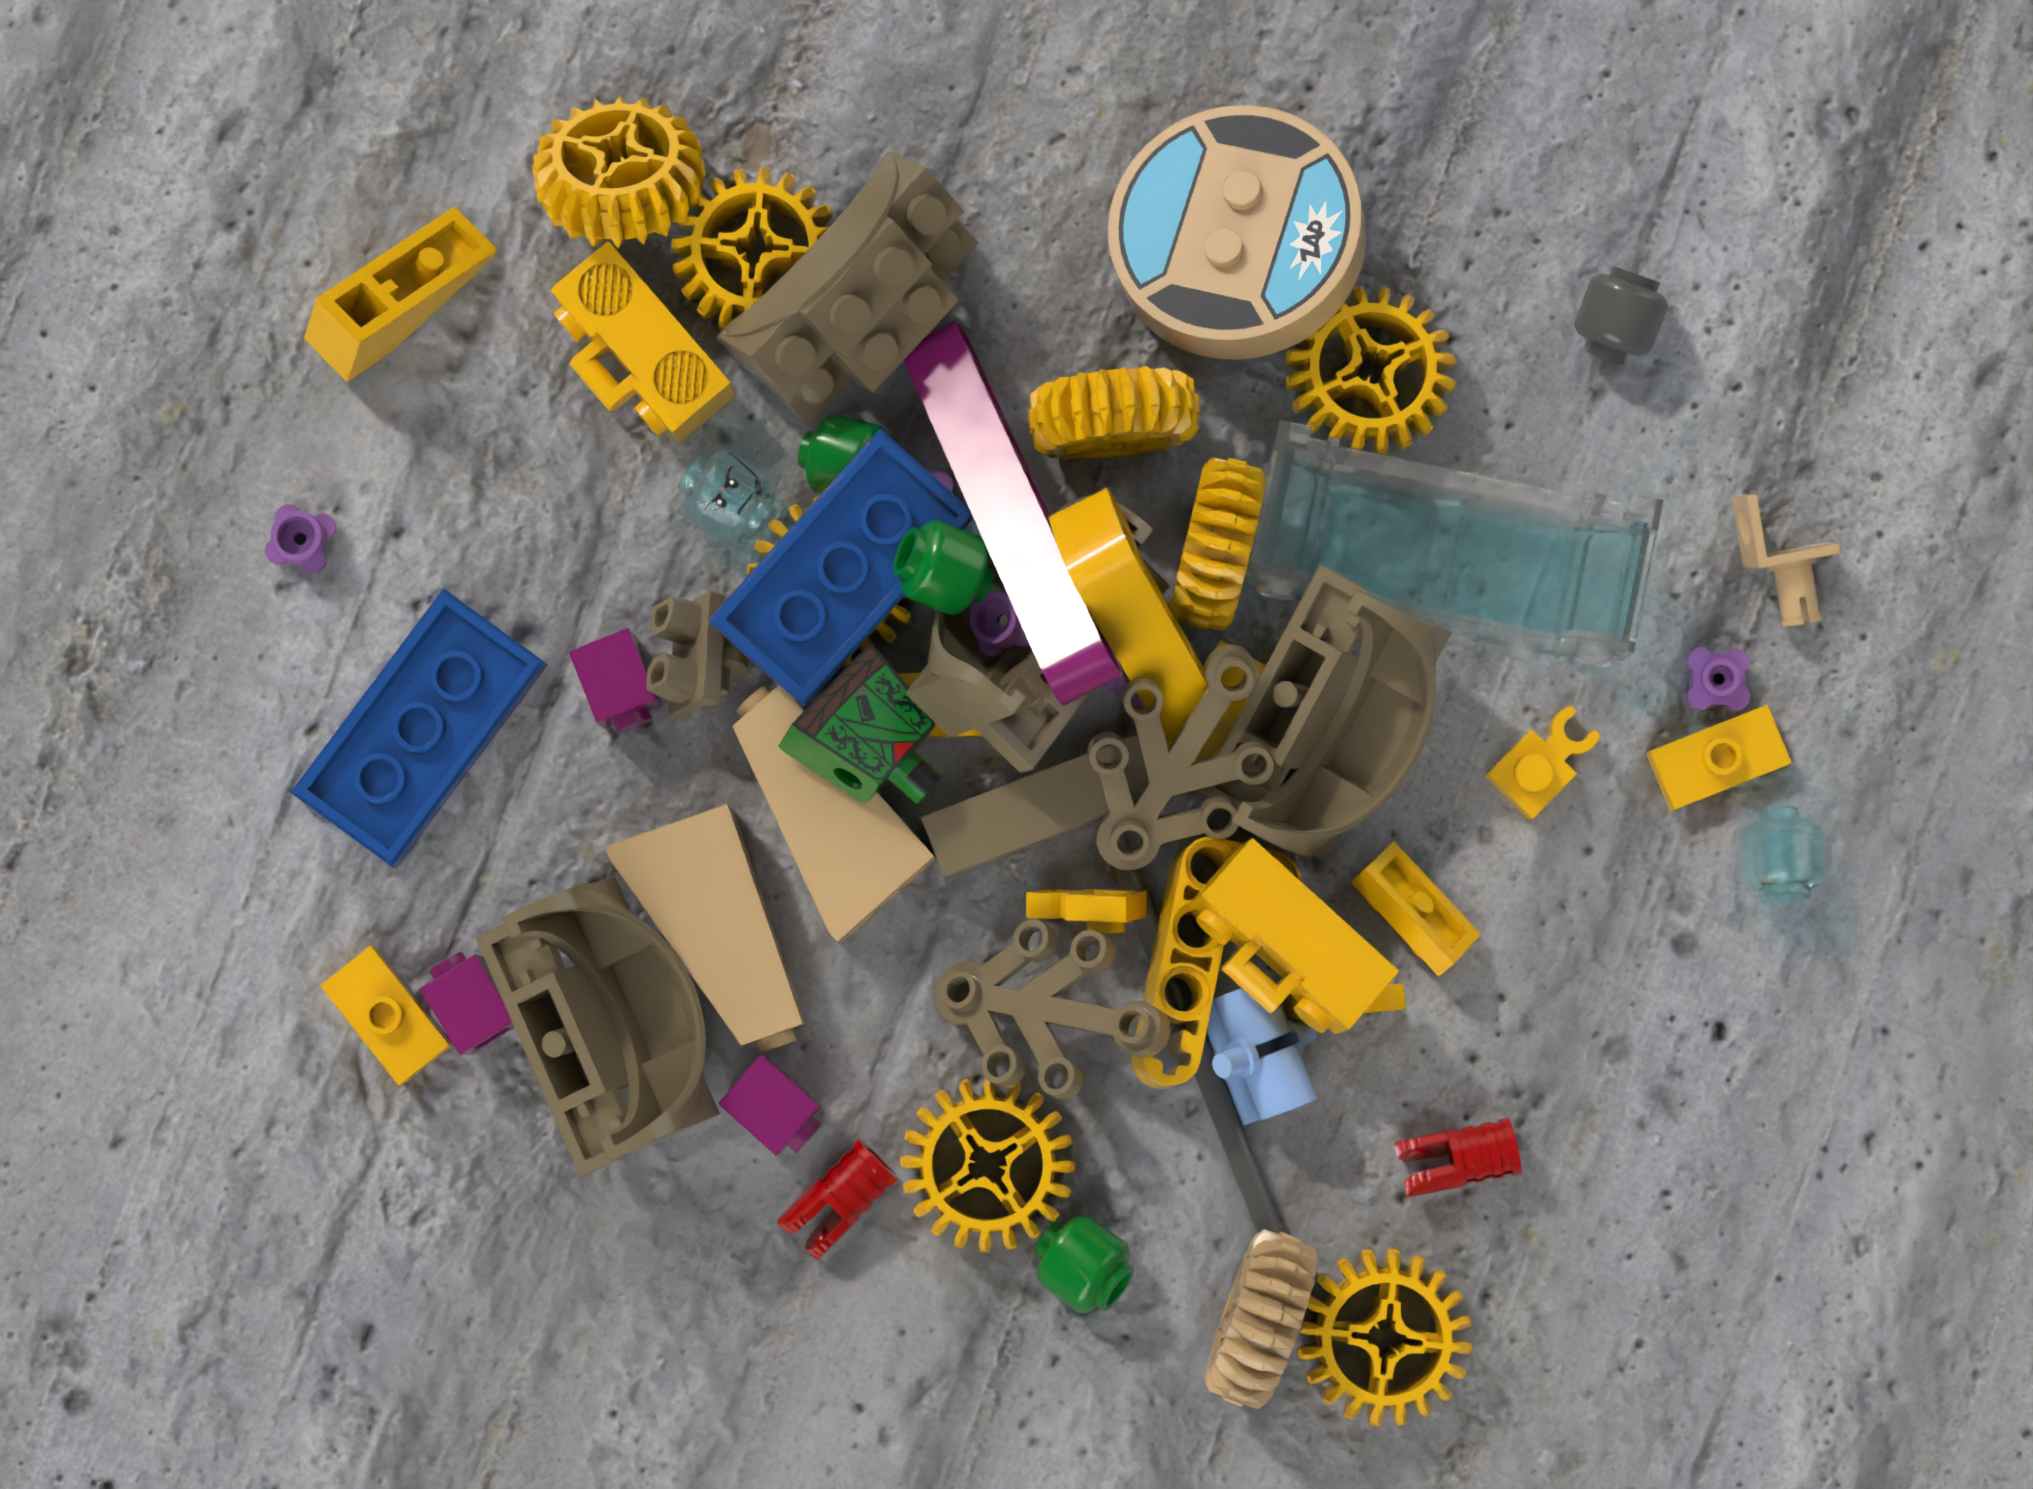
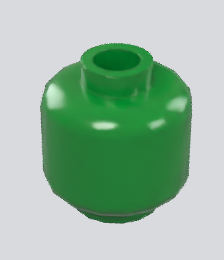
(832, 448)
(943, 567)
(1083, 1264)

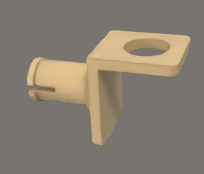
(1791, 566)

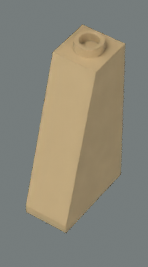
(846, 849)
(712, 913)

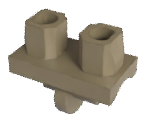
(700, 655)

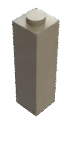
(1027, 811)

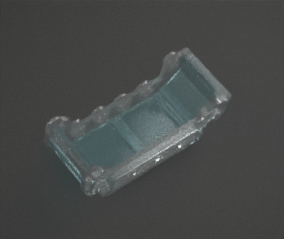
(1458, 548)

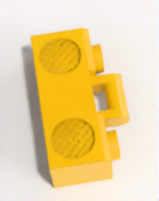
(665, 364)
(1297, 935)

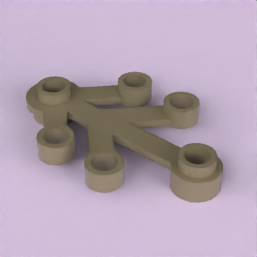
(1174, 769)
(1037, 1007)

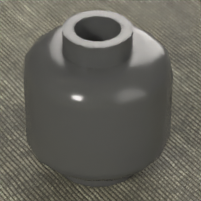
(1621, 314)

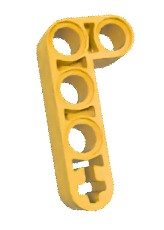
(1129, 605)
(1193, 965)

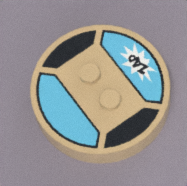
(1237, 232)

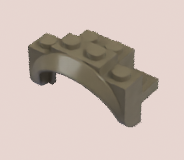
(857, 293)
(1002, 694)
(1335, 715)
(602, 1024)

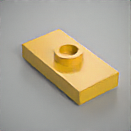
(1718, 758)
(386, 1015)

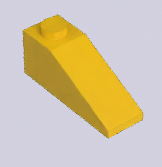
(395, 293)

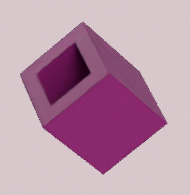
(616, 681)
(467, 1002)
(773, 1107)

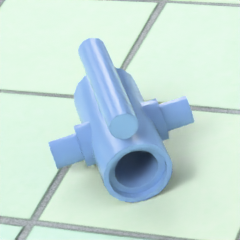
(1259, 1056)

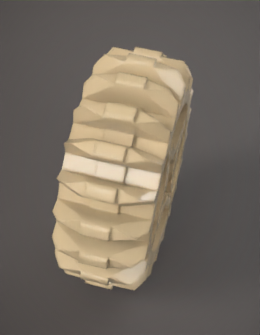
(1261, 1319)

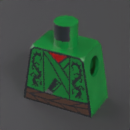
(865, 733)

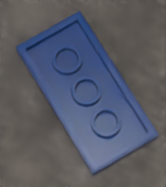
(834, 569)
(419, 728)

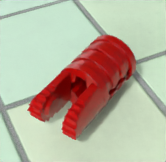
(1472, 1152)
(848, 1188)

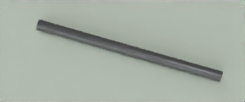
(1211, 1085)

